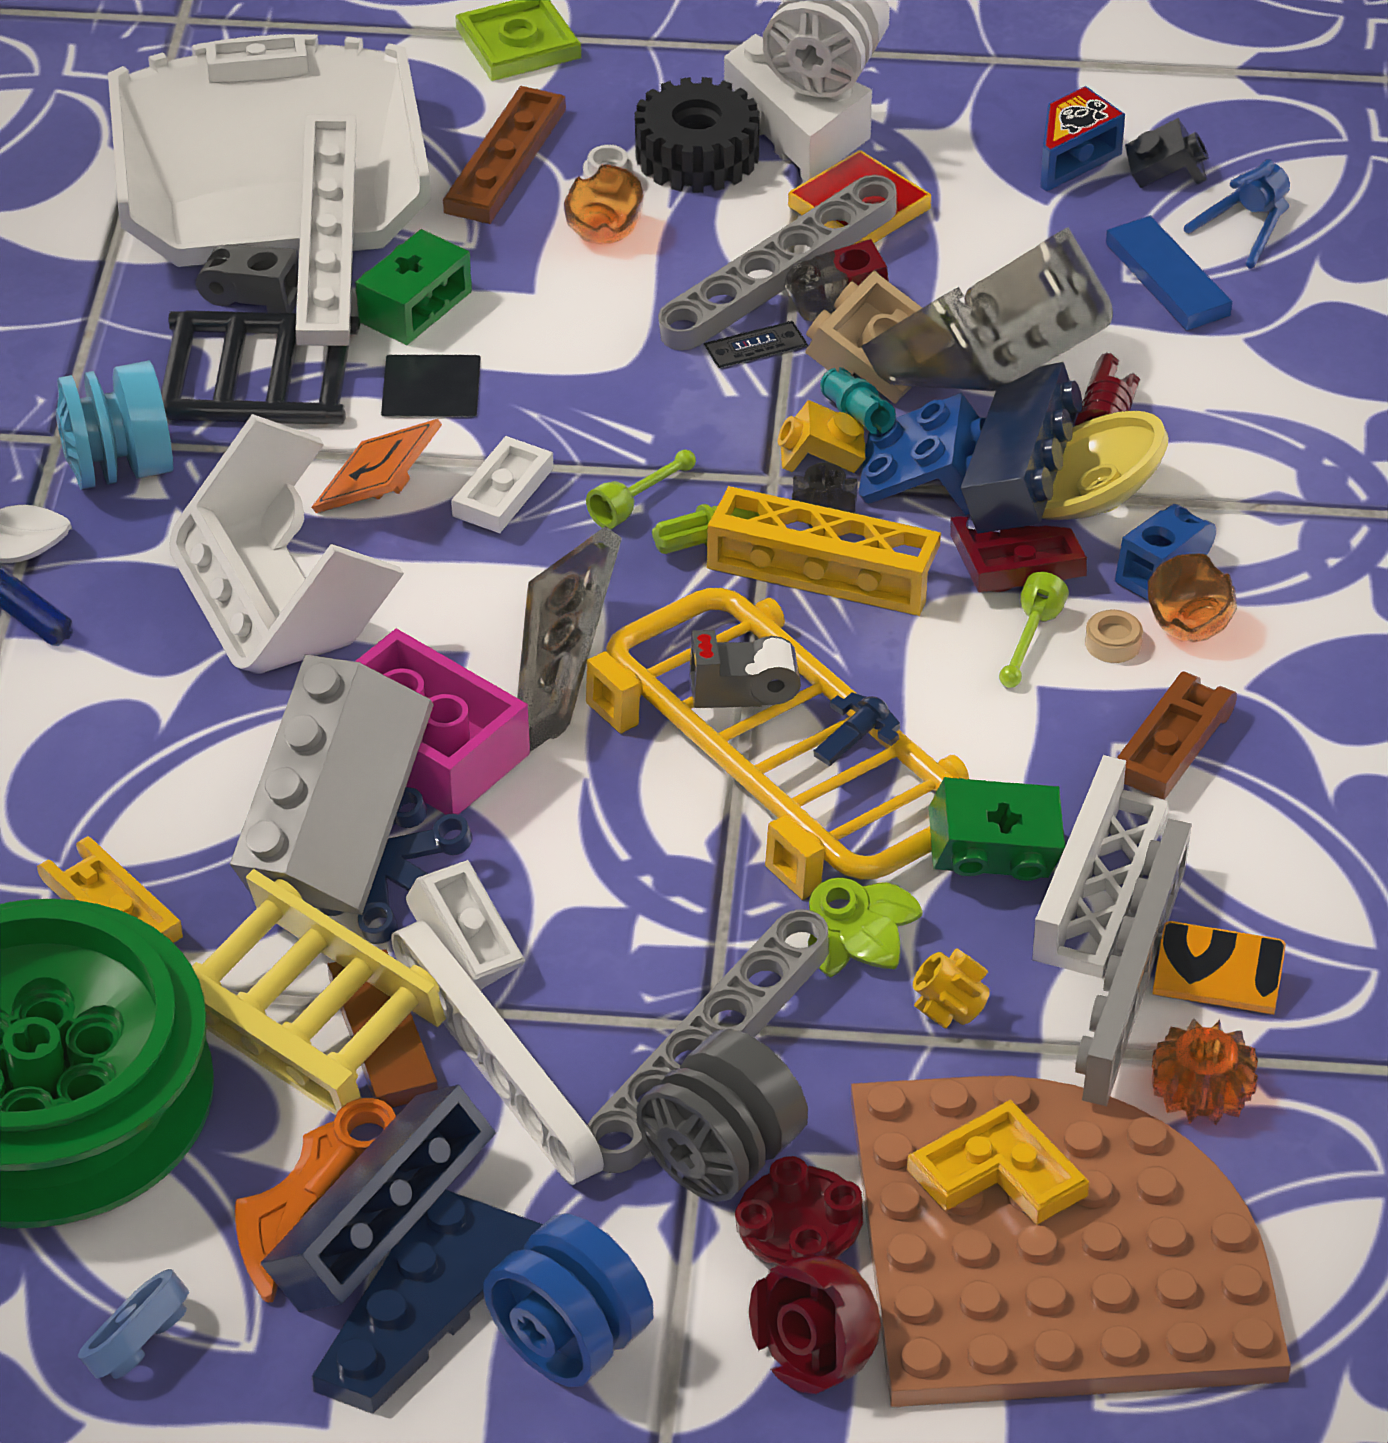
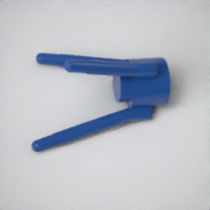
(1258, 191)

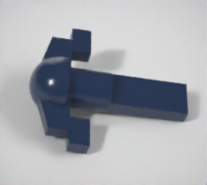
(870, 714)

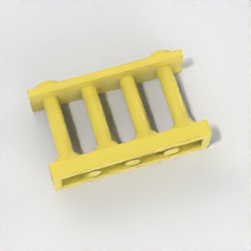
(287, 1047)

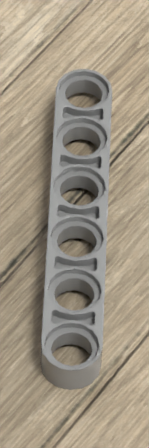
(772, 256)
(730, 993)

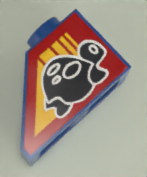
(1079, 136)

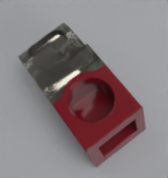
(830, 275)

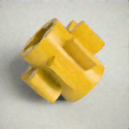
(951, 988)

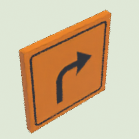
(377, 466)

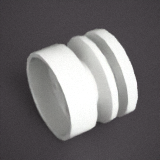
(823, 43)

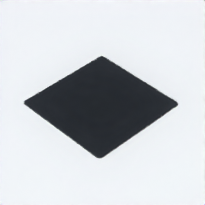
(431, 386)

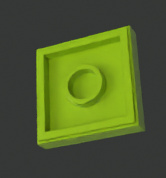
(517, 37)

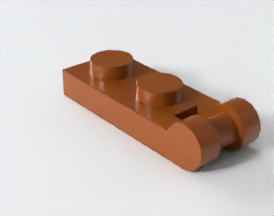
(1175, 734)

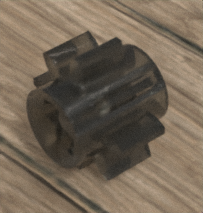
(827, 487)

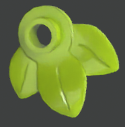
(865, 926)

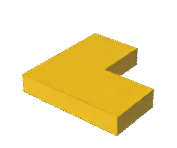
(1002, 1150)

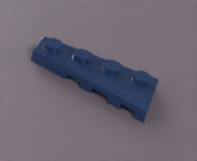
(418, 1298)

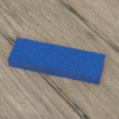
(1169, 273)

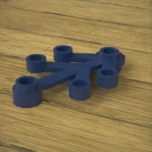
(400, 871)

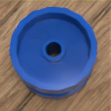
(568, 1299)

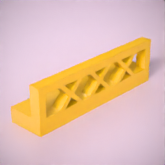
(817, 556)

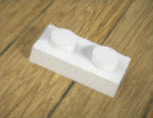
(502, 484)

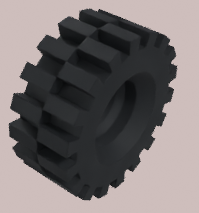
(697, 134)

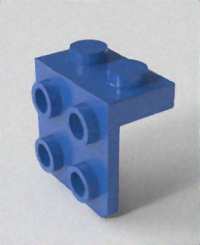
(921, 448)

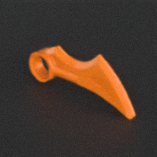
(324, 1157)

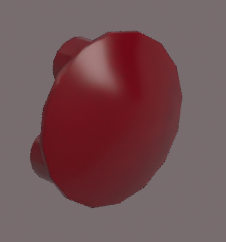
(799, 1212)

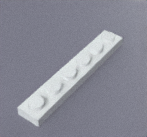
(326, 231)

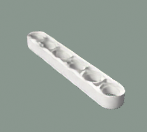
(502, 1057)

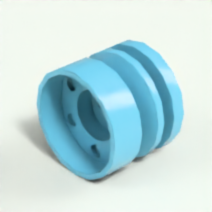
(114, 425)

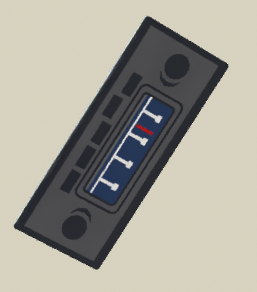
(755, 344)

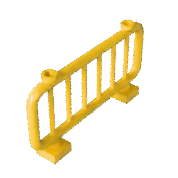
(794, 839)

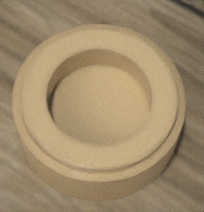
(1113, 636)

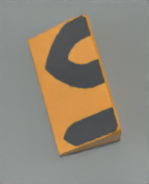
(1219, 967)

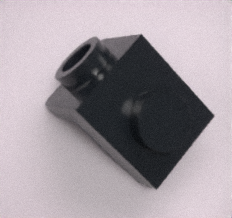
(1165, 151)

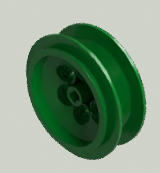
(96, 1060)

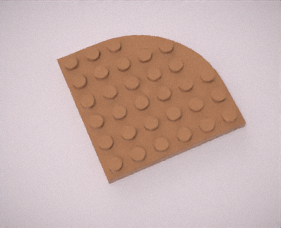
(1118, 1294)

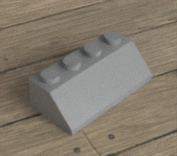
(333, 783)

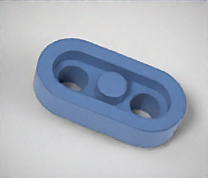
(149, 1310)

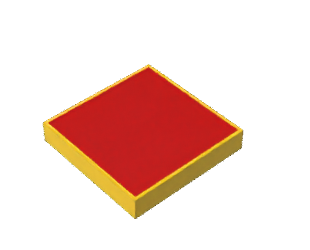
(910, 198)

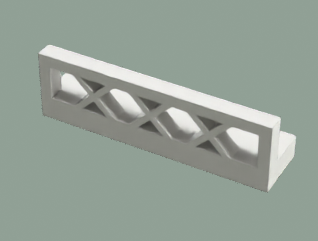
(1082, 859)

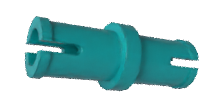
(858, 400)

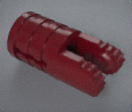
(1106, 392)

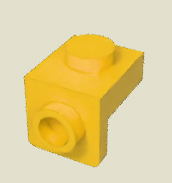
(824, 434)

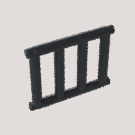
(223, 405)

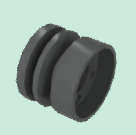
(722, 1114)

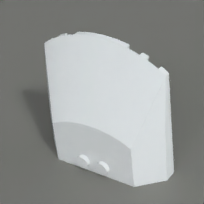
(218, 142)

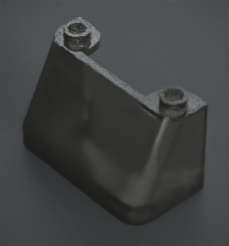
(1003, 329)

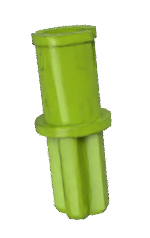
(689, 529)

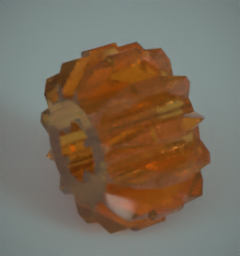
(1204, 1071)

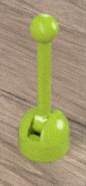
(614, 502)
(1037, 609)

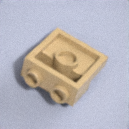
(859, 317)

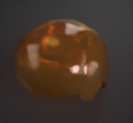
(604, 205)
(1191, 597)

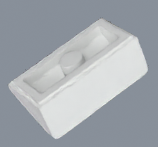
(465, 922)

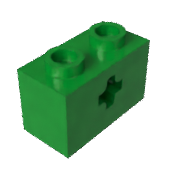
(413, 286)
(996, 828)

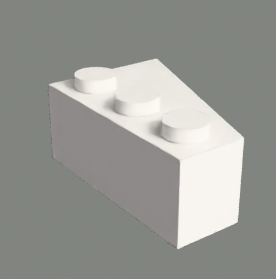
(801, 126)

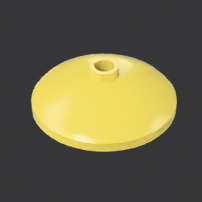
(1106, 464)

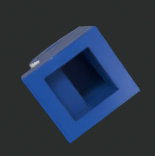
(1158, 540)

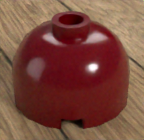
(814, 1321)

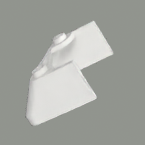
(242, 573)

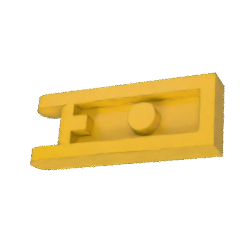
(107, 883)

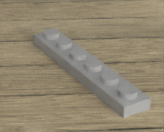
(1128, 975)

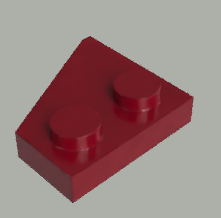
(1008, 557)

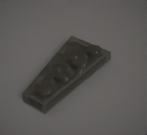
(560, 631)

